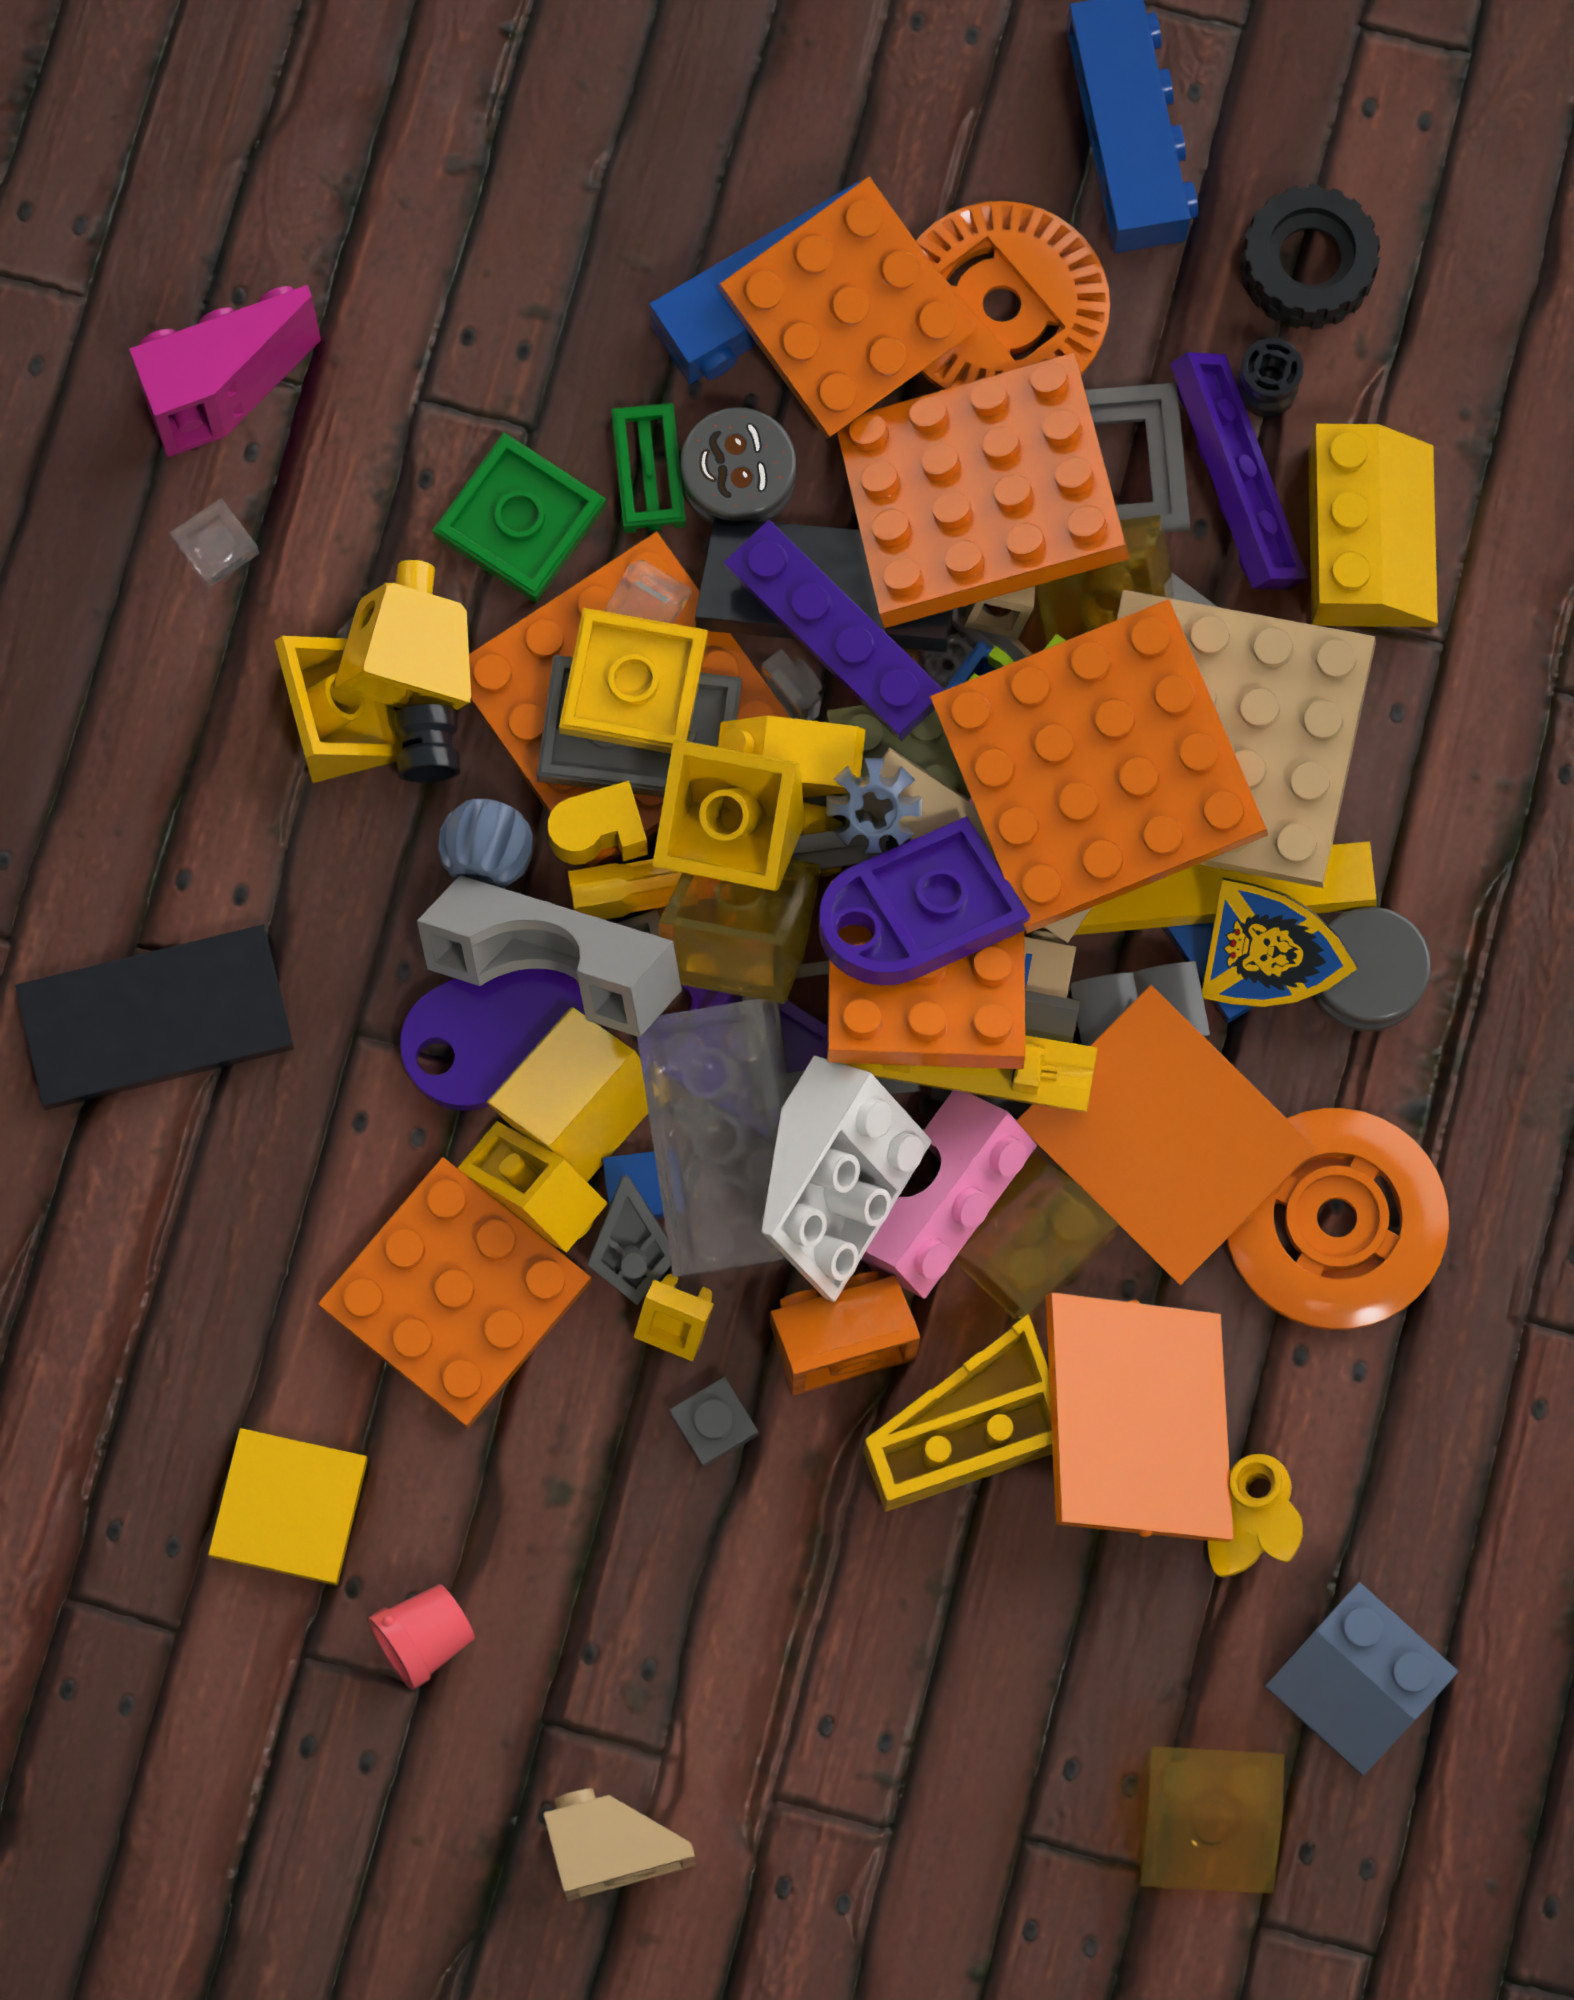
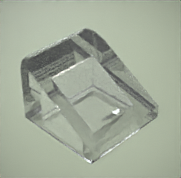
(649, 594)

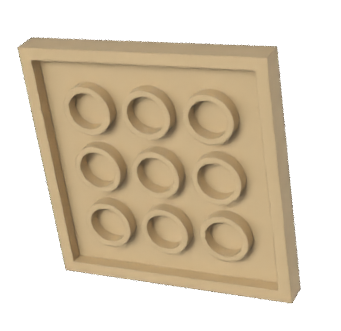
(1292, 717)

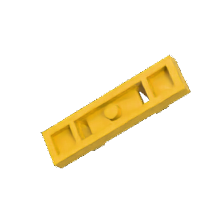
(1052, 1076)

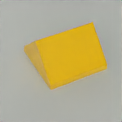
(335, 727)
(729, 815)
(575, 1093)

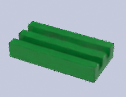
(653, 517)

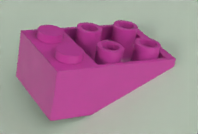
(222, 368)

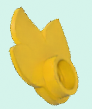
(1258, 1523)

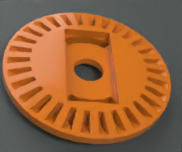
(1038, 261)
(1369, 1271)

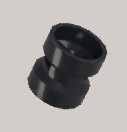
(1265, 389)
(427, 743)

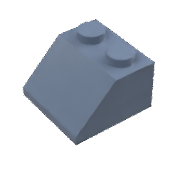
(1361, 1679)

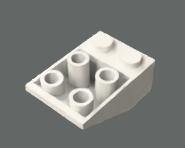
(837, 1171)

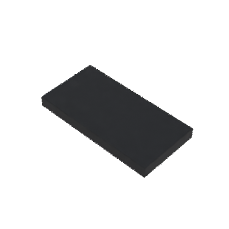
(837, 551)
(154, 1017)

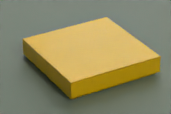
(633, 681)
(288, 1506)

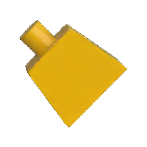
(408, 644)

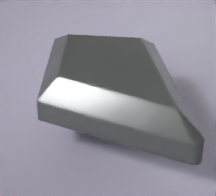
(630, 1244)

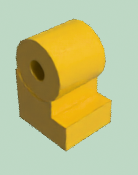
(596, 822)

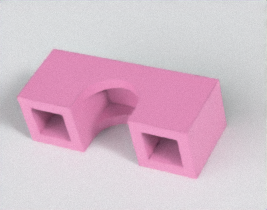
(979, 1157)

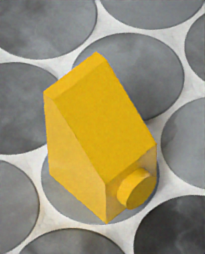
(818, 746)
(534, 1185)

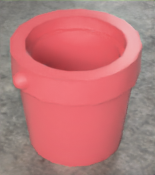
(421, 1634)

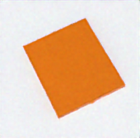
(1170, 1137)
(1138, 1418)

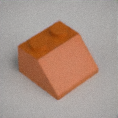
(846, 1338)

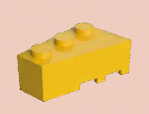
(968, 1426)

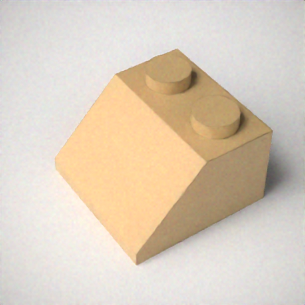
(610, 1845)

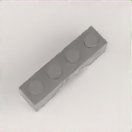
(490, 931)

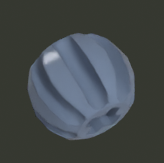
(864, 822)
(485, 842)

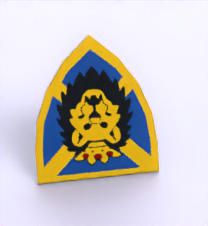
(1270, 949)

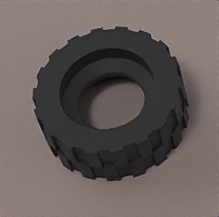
(1320, 211)

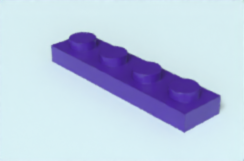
(1238, 471)
(834, 629)

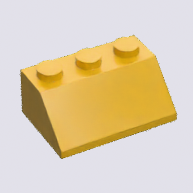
(1371, 528)

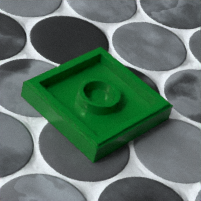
(519, 517)

